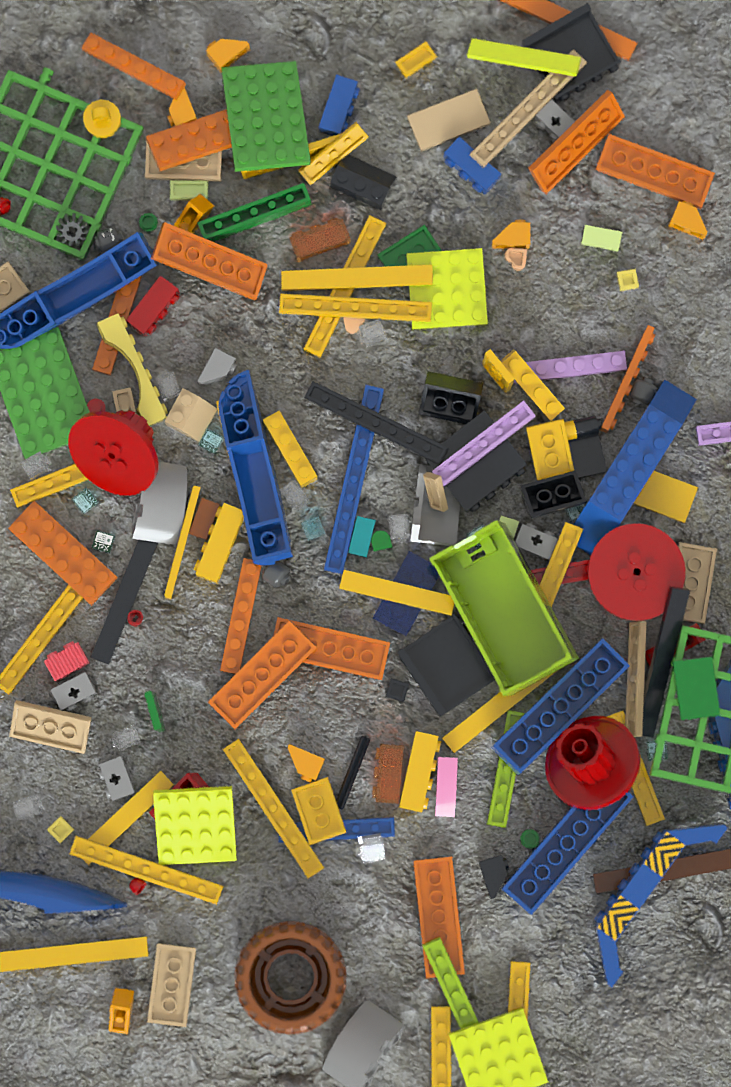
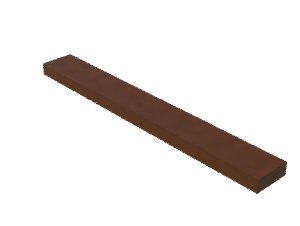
(680, 868)

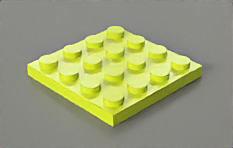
(456, 291)
(195, 825)
(499, 1053)

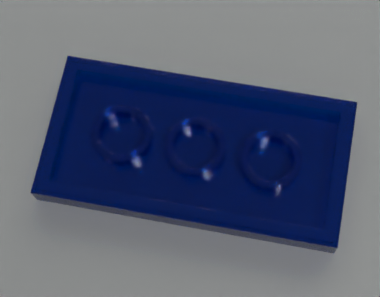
(413, 572)

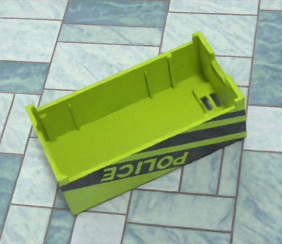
(504, 608)

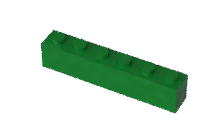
(255, 213)

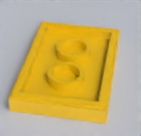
(497, 371)
(549, 449)
(667, 496)
(318, 811)

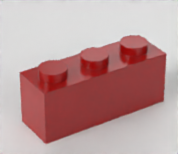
(153, 307)

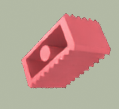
(66, 661)

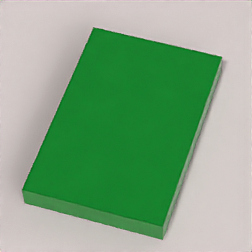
(415, 242)
(696, 688)
(154, 710)

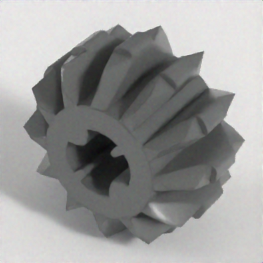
(79, 232)

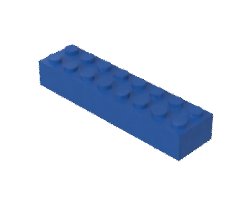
(560, 706)
(559, 853)

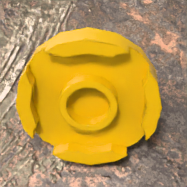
(102, 118)

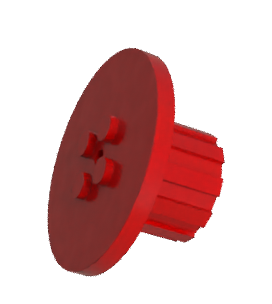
(114, 451)
(640, 550)
(593, 762)

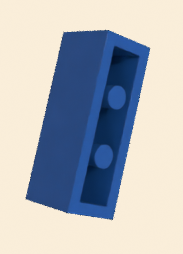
(339, 106)
(459, 157)

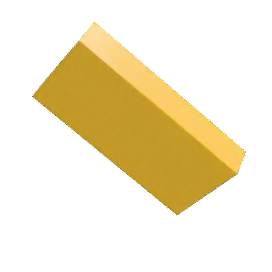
(415, 59)

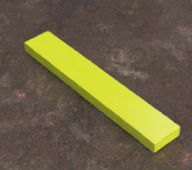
(524, 57)

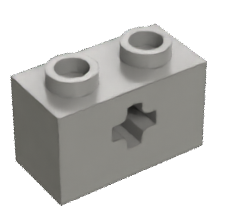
(553, 113)
(541, 550)
(62, 692)
(118, 767)

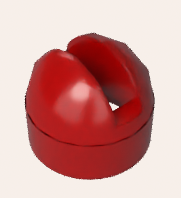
(132, 614)
(137, 885)

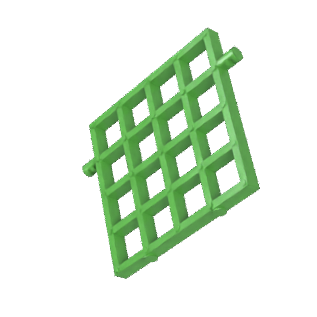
(47, 164)
(696, 744)

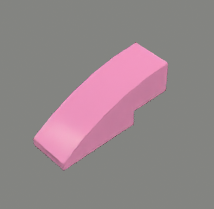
(446, 786)

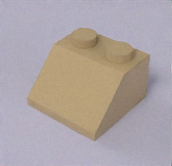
(190, 415)

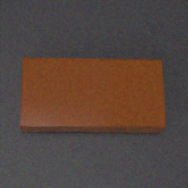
(204, 519)

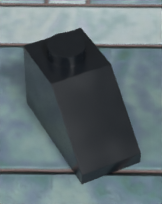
(494, 873)

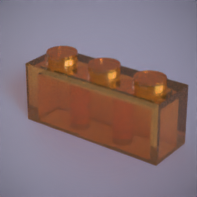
(319, 239)
(388, 773)

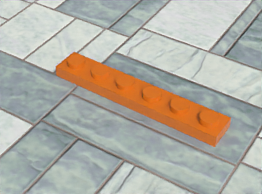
(133, 66)
(121, 305)
(632, 372)
(241, 616)

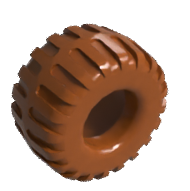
(281, 1014)

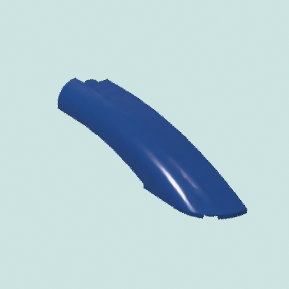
(75, 292)
(254, 471)
(53, 893)

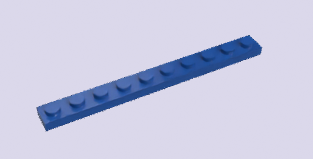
(352, 487)

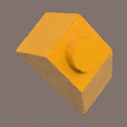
(226, 52)
(181, 110)
(195, 211)
(688, 220)
(513, 236)
(306, 763)
(121, 1010)

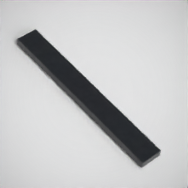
(376, 423)
(124, 601)
(662, 657)

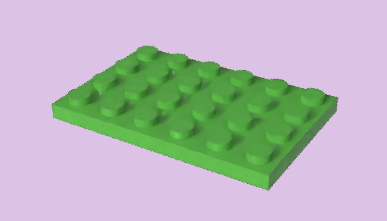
(265, 116)
(41, 392)

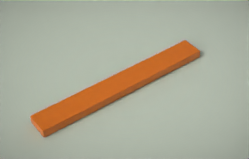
(551, 12)

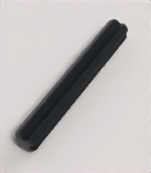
(352, 771)

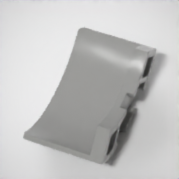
(162, 506)
(431, 524)
(361, 1045)

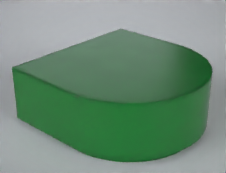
(381, 541)

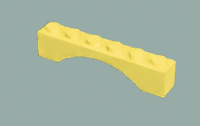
(114, 334)

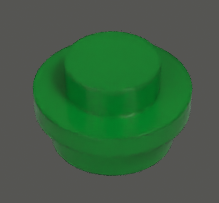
(148, 222)
(530, 838)

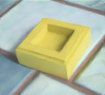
(627, 280)
(60, 829)

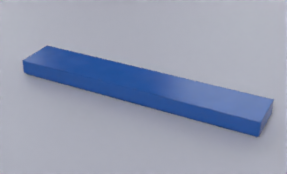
(360, 827)

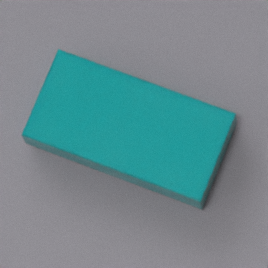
(361, 536)

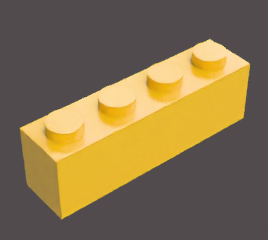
(532, 385)
(290, 449)
(220, 543)
(418, 772)

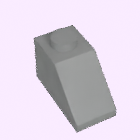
(217, 368)

